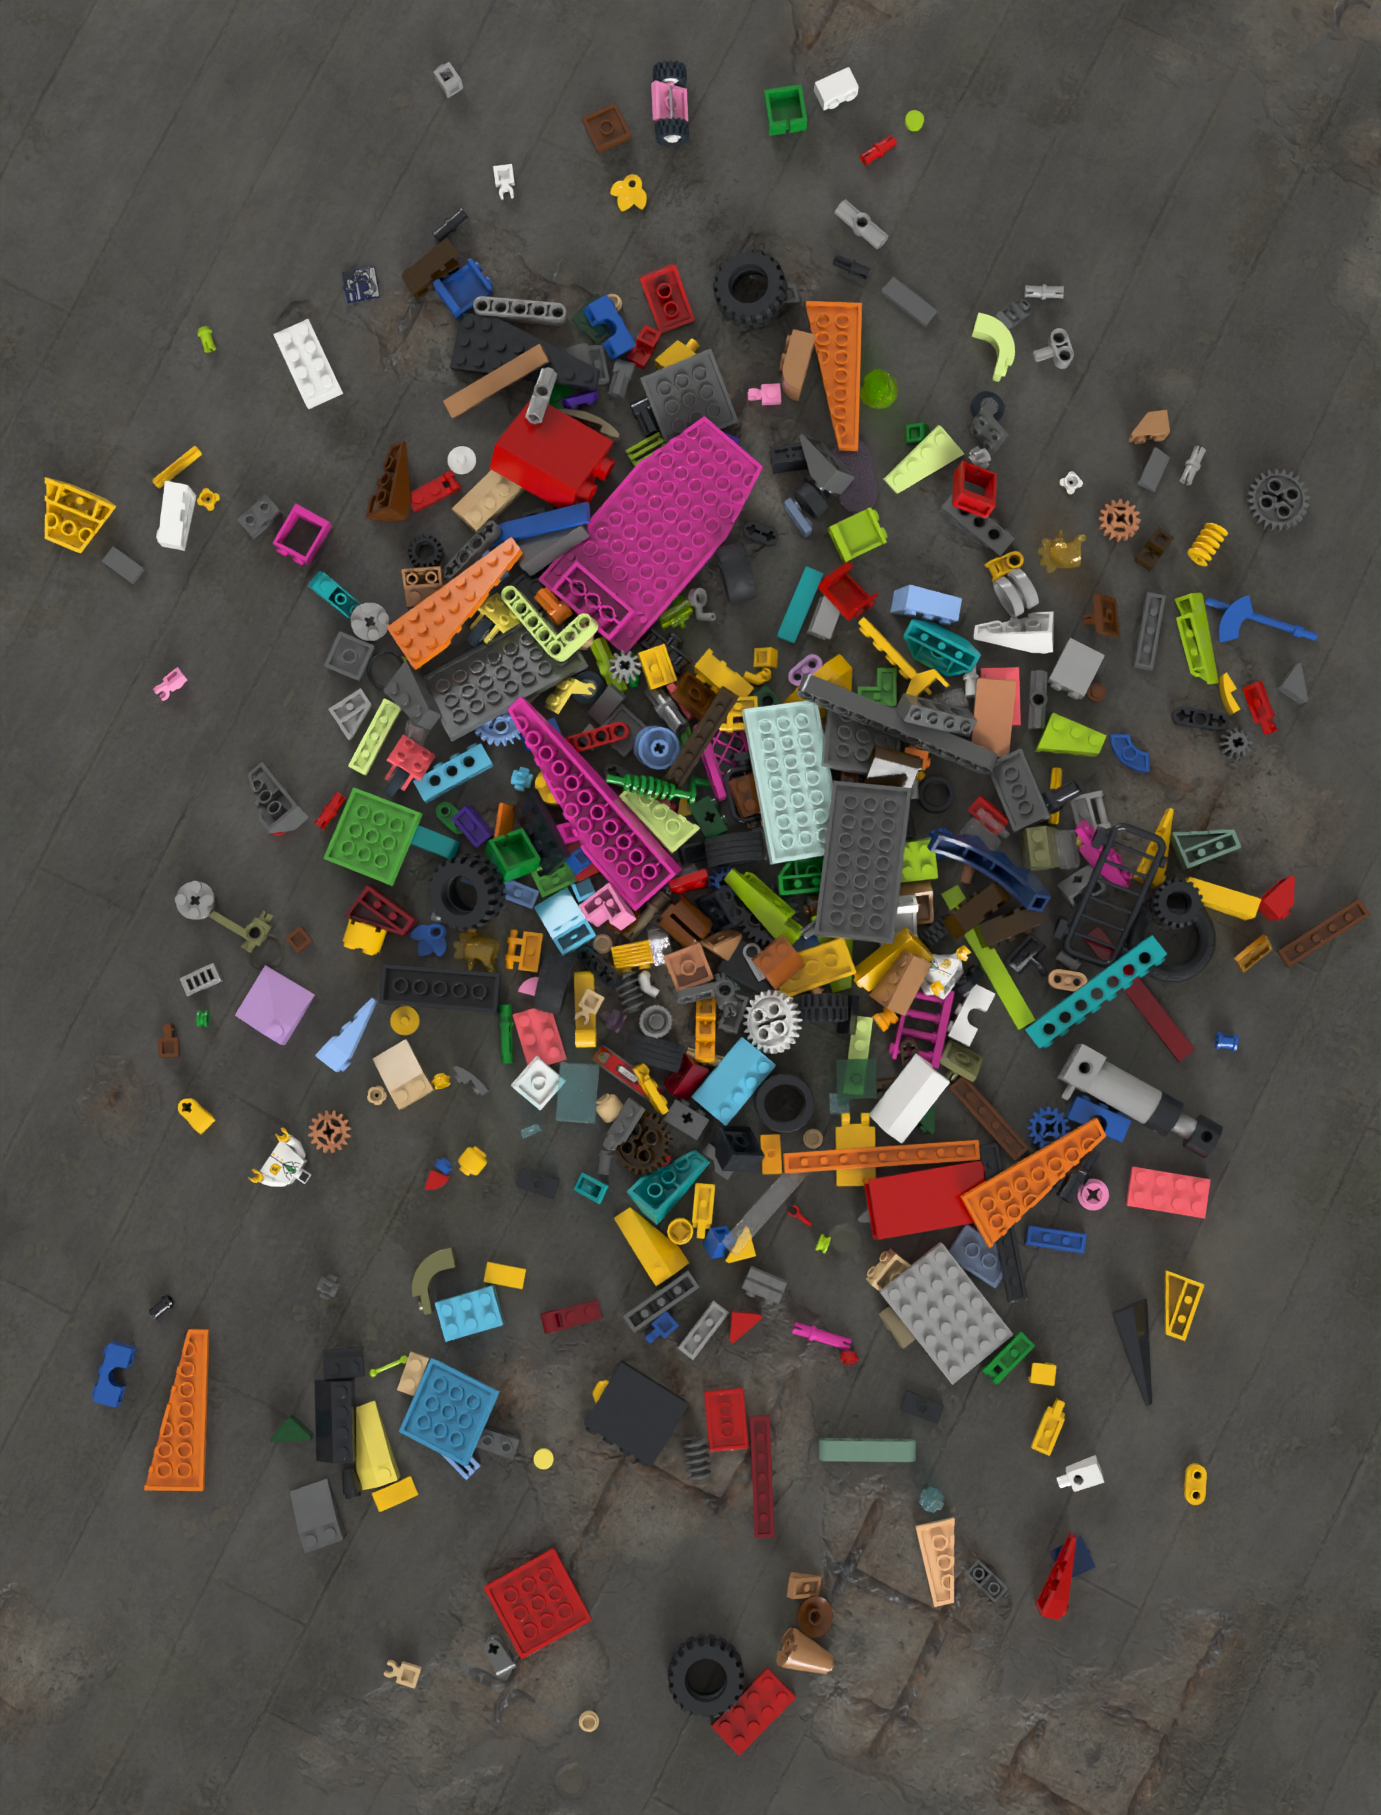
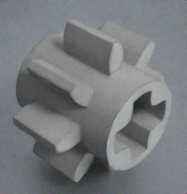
(979, 457)

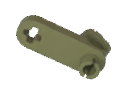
(250, 942)

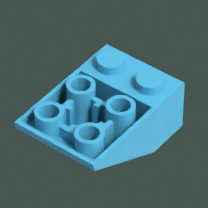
(565, 922)

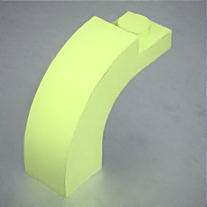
(998, 335)

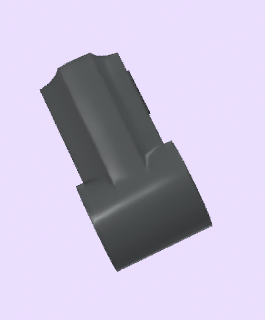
(622, 373)

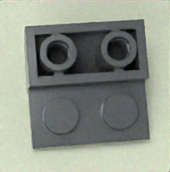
(592, 355)

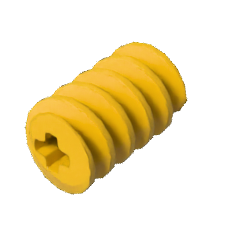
(1205, 543)

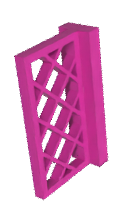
(712, 766)

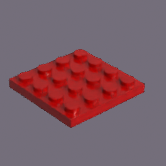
(537, 1603)

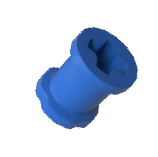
(1226, 1041)

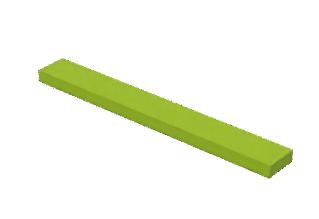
(993, 969)

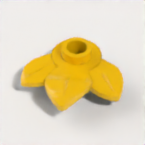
(627, 195)

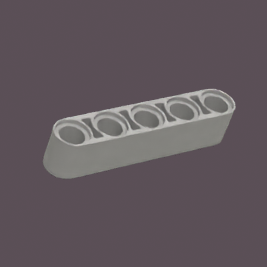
(528, 316)

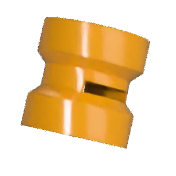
(884, 1019)

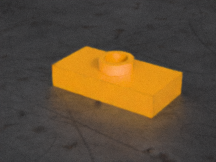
(772, 1150)

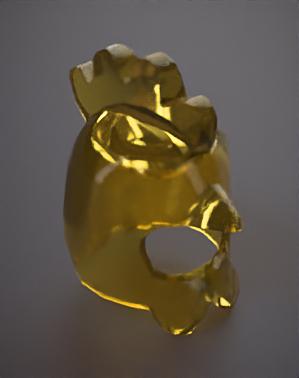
(1060, 553)
(476, 949)

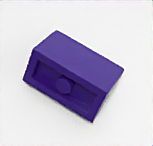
(473, 826)

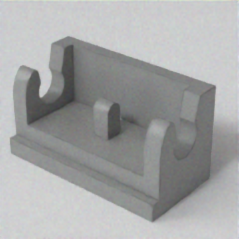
(823, 619)

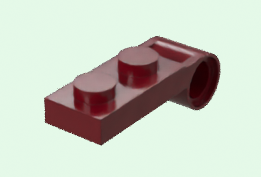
(570, 1316)

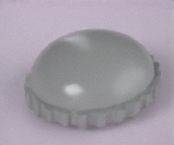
(655, 1021)

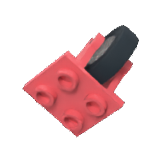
(411, 759)

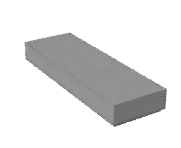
(703, 1330)

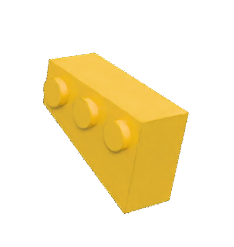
(717, 674)
(1180, 1304)

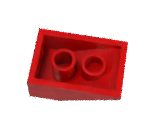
(666, 298)

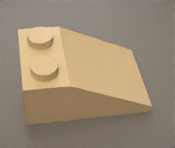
(403, 1074)

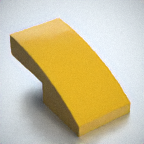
(1226, 687)
(394, 1494)

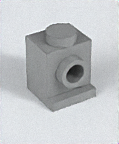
(454, 82)

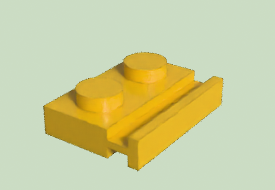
(657, 666)

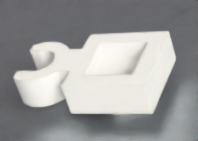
(504, 178)

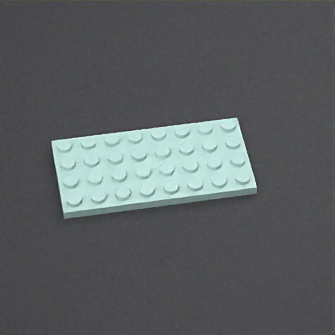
(789, 778)

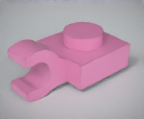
(769, 394)
(172, 681)

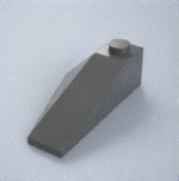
(275, 805)

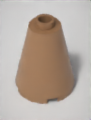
(803, 1654)

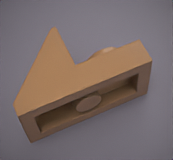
(803, 1585)

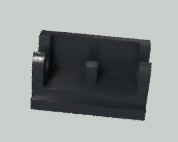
(787, 458)

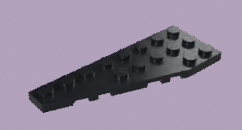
(490, 343)

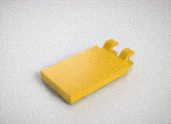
(854, 1136)

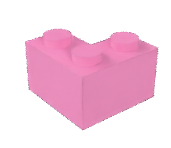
(607, 905)

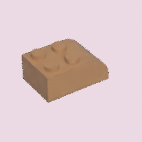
(795, 362)

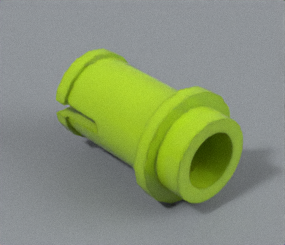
(206, 338)

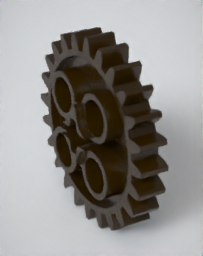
(657, 1150)

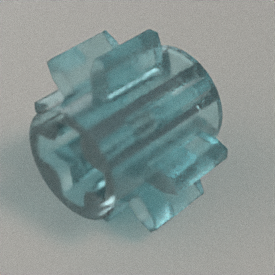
(931, 1499)

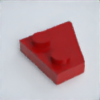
(690, 882)

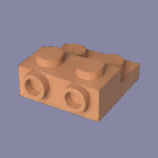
(688, 967)

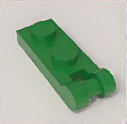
(1008, 1357)

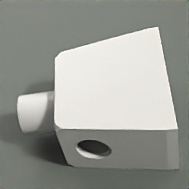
(1090, 1474)

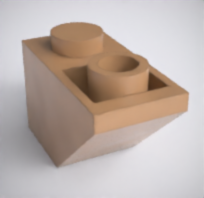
(1153, 426)

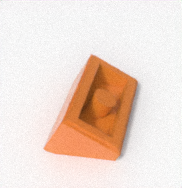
(504, 820)

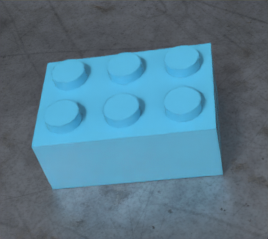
(469, 1313)

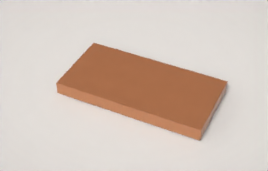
(994, 714)

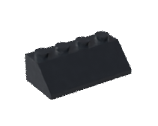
(335, 1420)

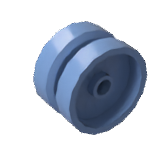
(667, 748)

